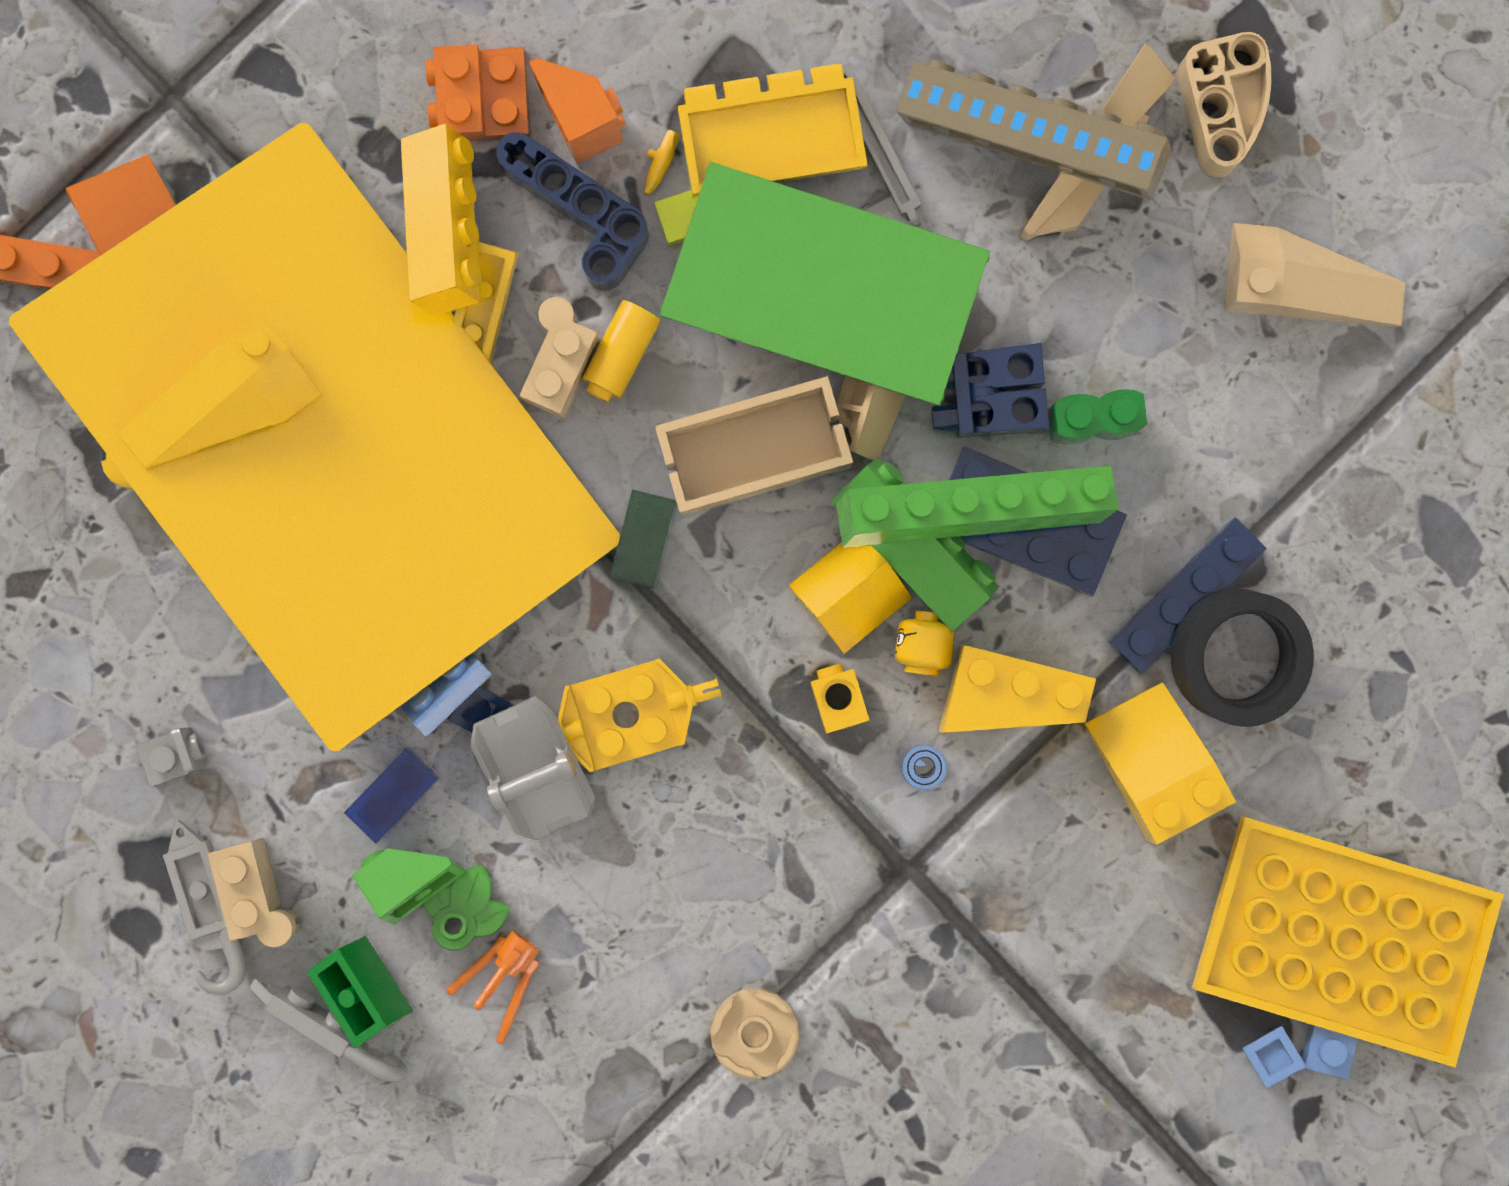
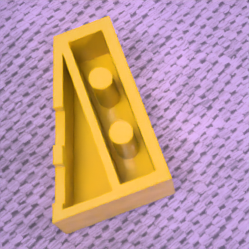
(1010, 693)

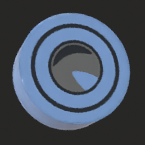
(923, 767)

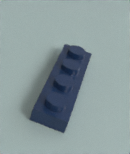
(1207, 572)

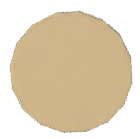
(754, 1033)

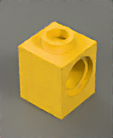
(853, 713)

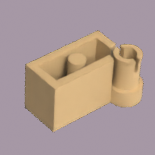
(561, 359)
(250, 894)

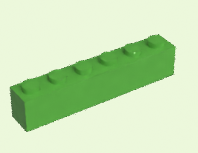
(976, 506)

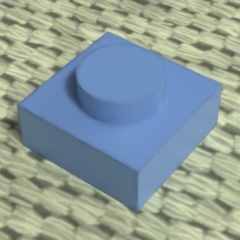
(1329, 1051)
(1274, 1057)

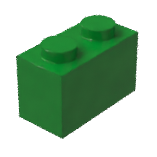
(359, 991)

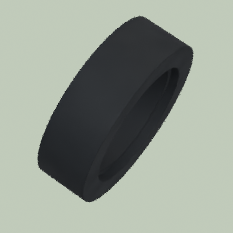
(1293, 668)

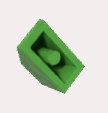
(403, 880)

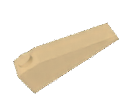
(1299, 279)

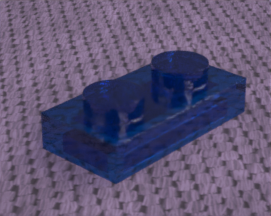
(392, 795)

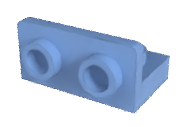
(445, 694)

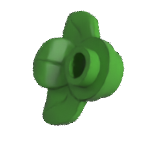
(469, 902)

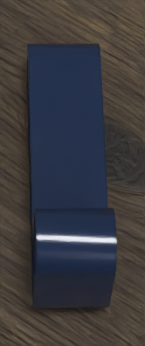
(568, 202)

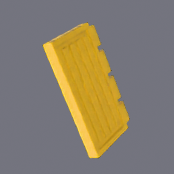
(776, 133)

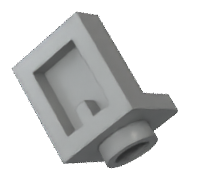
(172, 756)

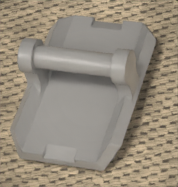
(531, 769)

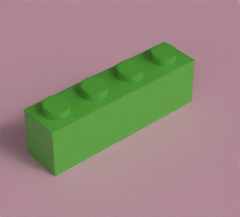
(934, 568)

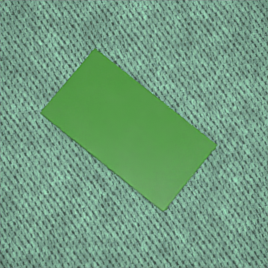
(824, 283)

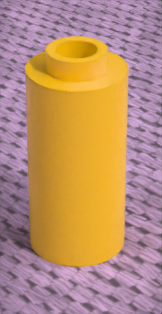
(620, 351)

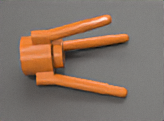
(514, 955)

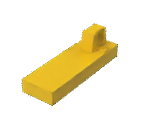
(484, 319)

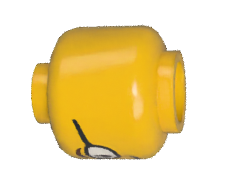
(924, 644)

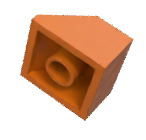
(580, 107)

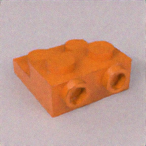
(479, 91)

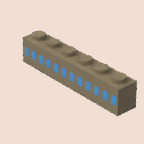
(1035, 129)

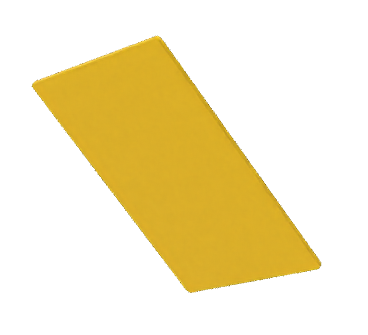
(384, 515)

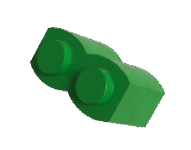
(1108, 417)

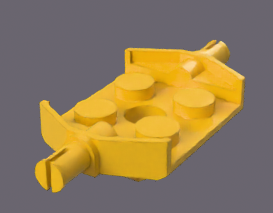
(663, 709)

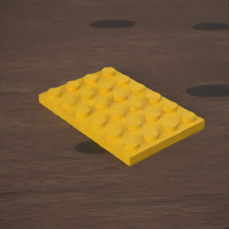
(1347, 941)

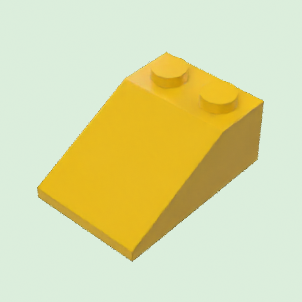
(1159, 764)

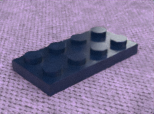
(1064, 554)

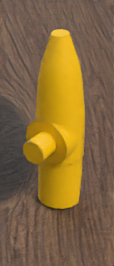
(661, 160)

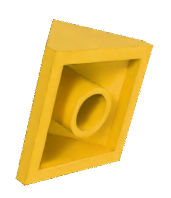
(850, 593)

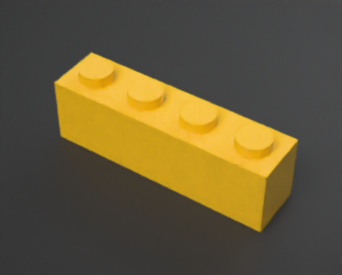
(440, 220)

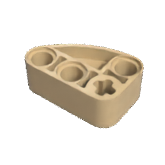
(1237, 91)

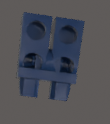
(978, 401)

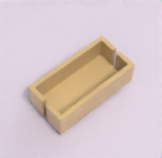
(754, 446)

